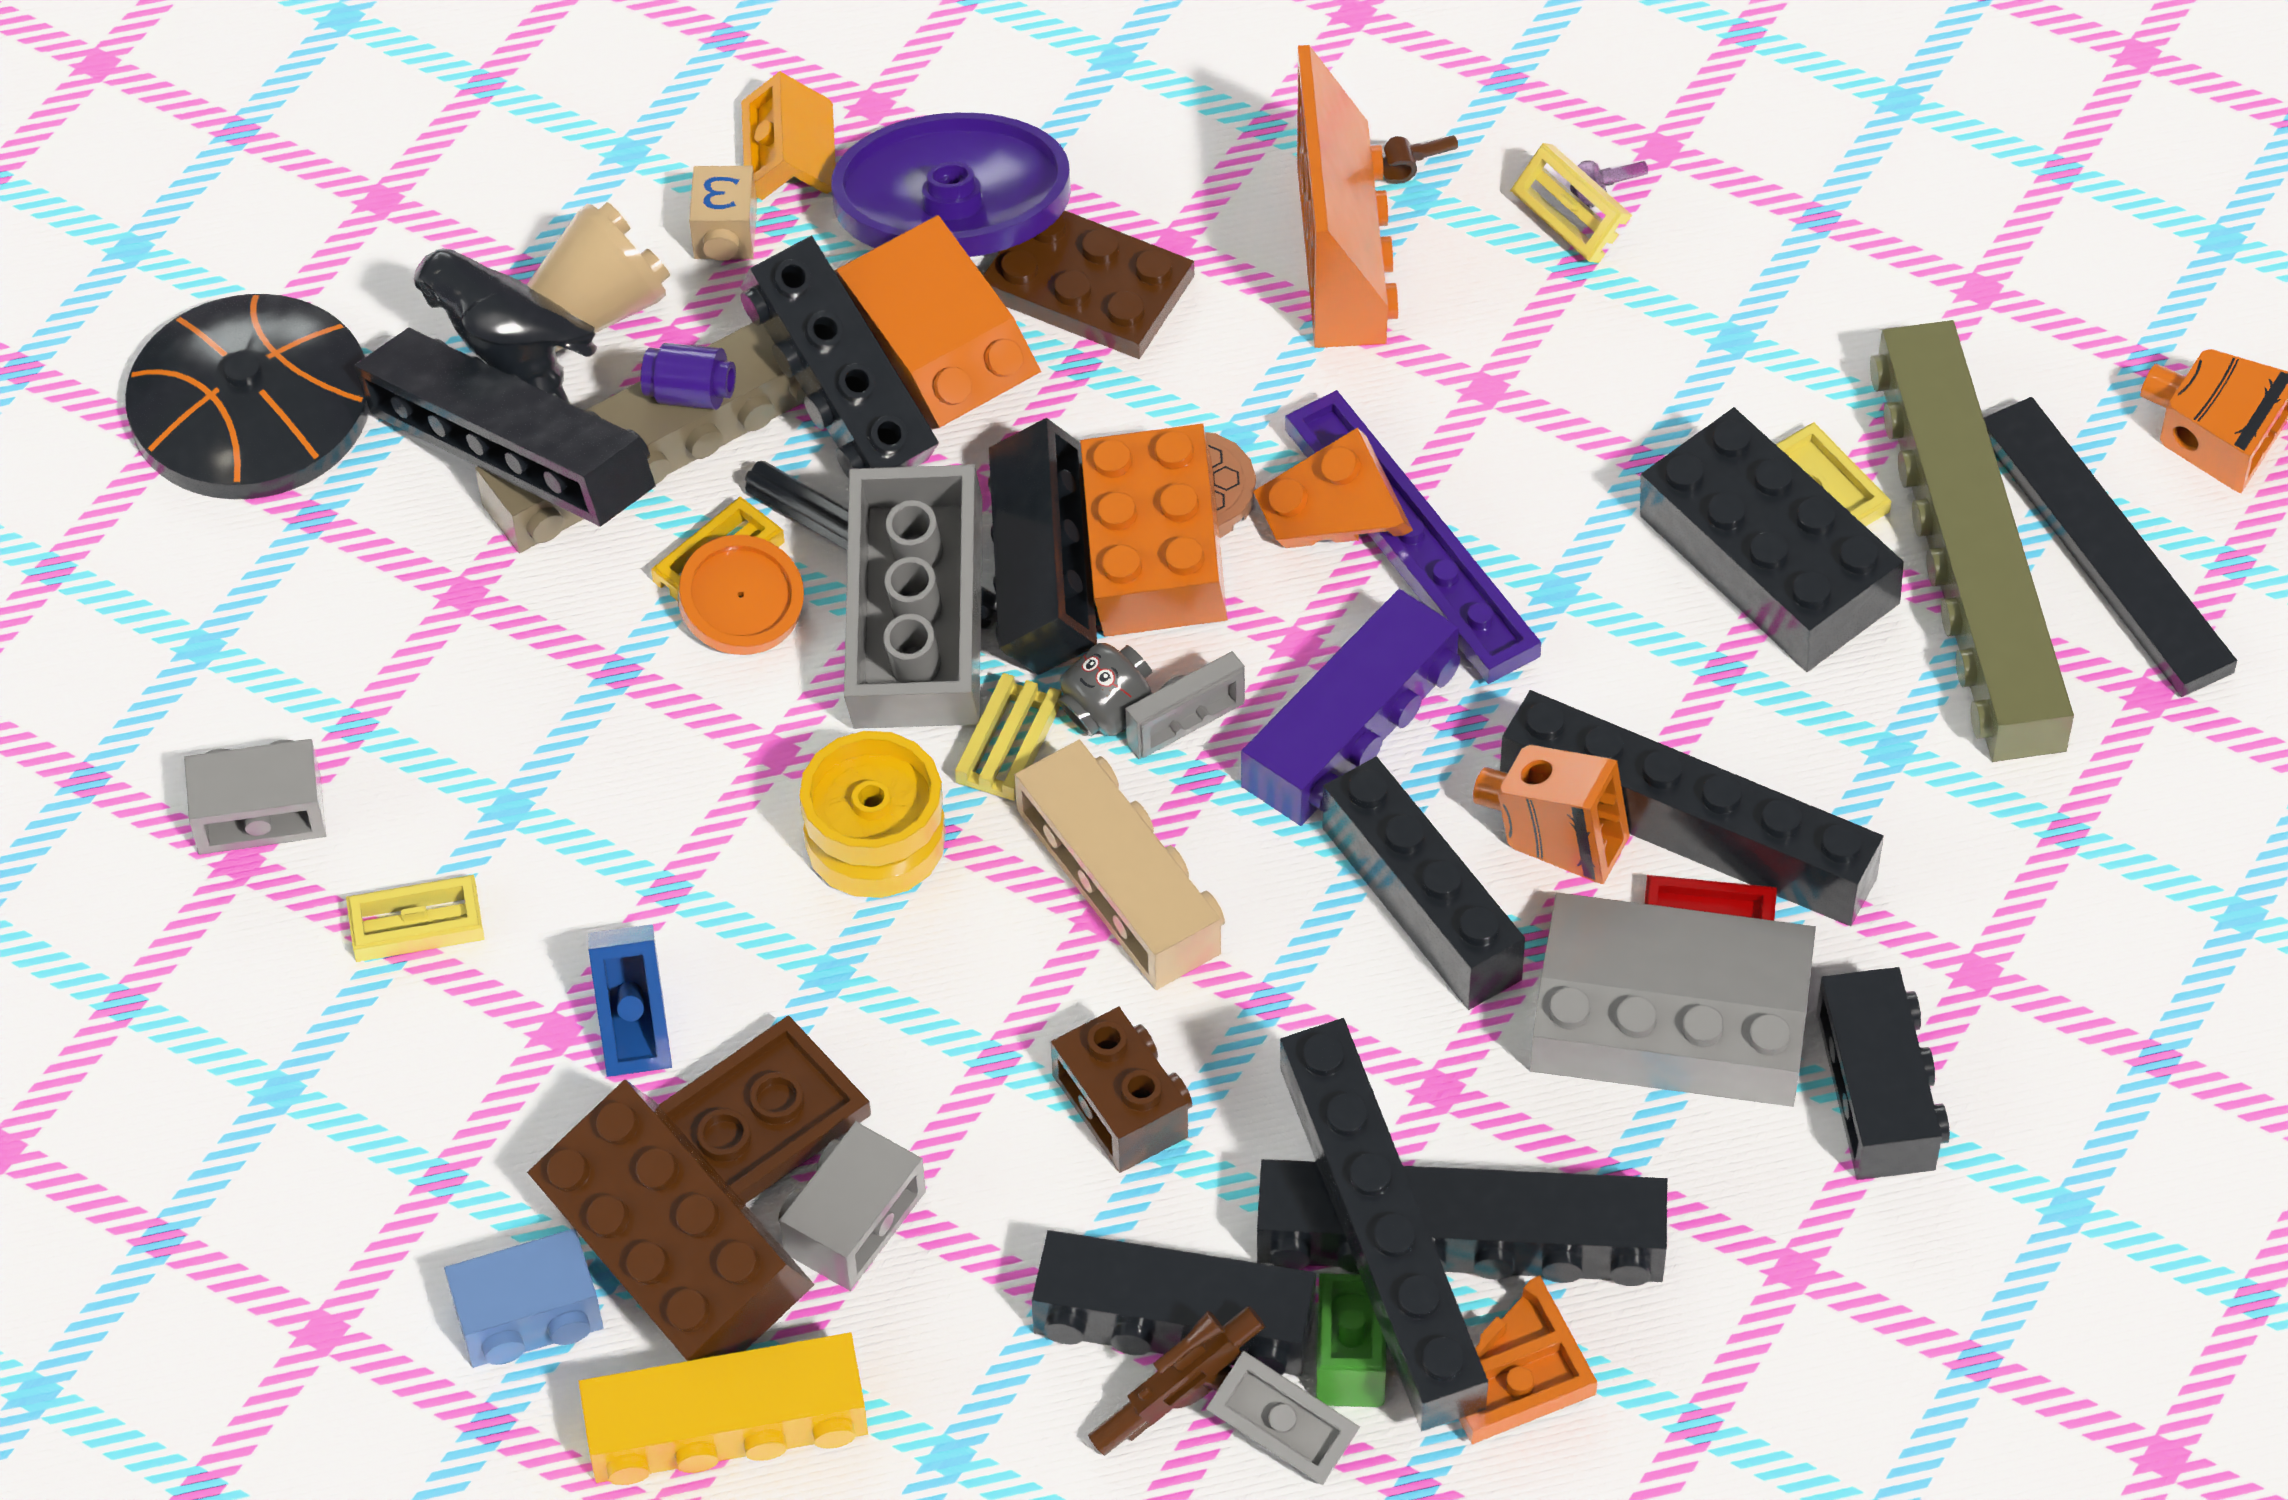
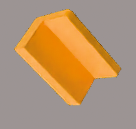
(788, 135)

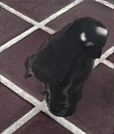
(503, 318)

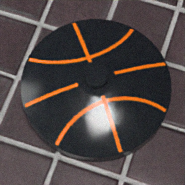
(247, 396)

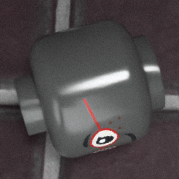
(1102, 687)

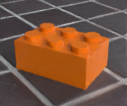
(1153, 530)

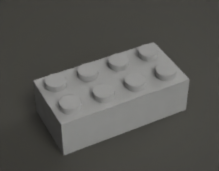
(913, 597)

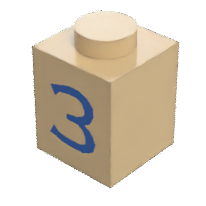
(723, 212)

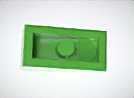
(1349, 1344)

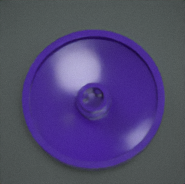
(978, 171)

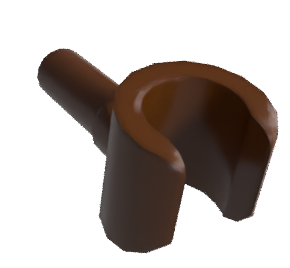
(1401, 156)

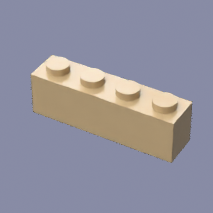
(1120, 863)

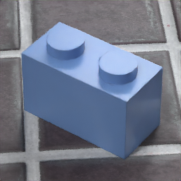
(524, 1298)

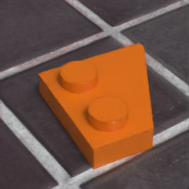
(1332, 497)
(1528, 1366)

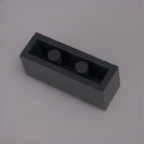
(1881, 1073)

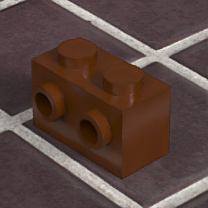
(1121, 1088)

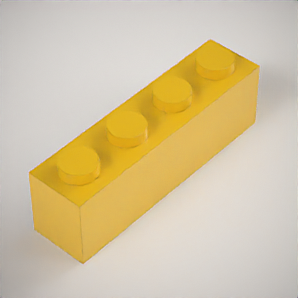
(723, 1409)

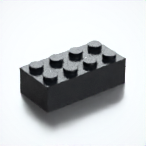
(1771, 539)

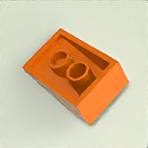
(938, 322)

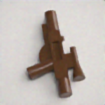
(1182, 1377)

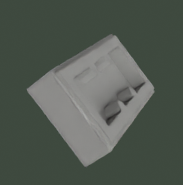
(1185, 705)

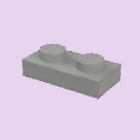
(1283, 1418)

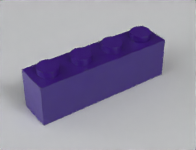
(1351, 706)

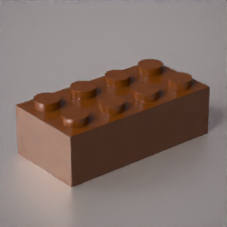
(669, 1227)

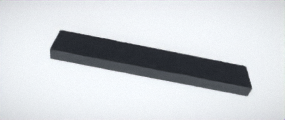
(2108, 548)

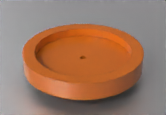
(745, 568)

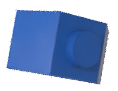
(629, 1000)

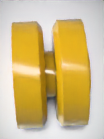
(873, 814)

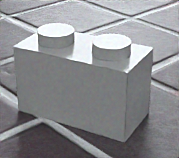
(254, 796)
(851, 1205)

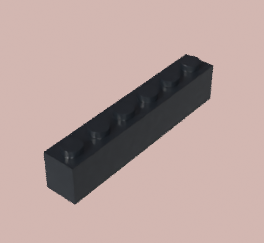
(506, 426)
(1714, 813)
(1484, 1222)
(1383, 1225)

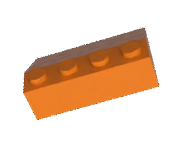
(1341, 213)

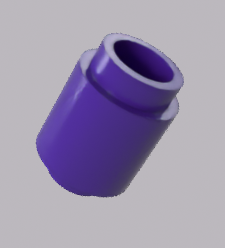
(687, 375)

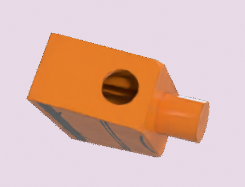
(2221, 413)
(1560, 808)

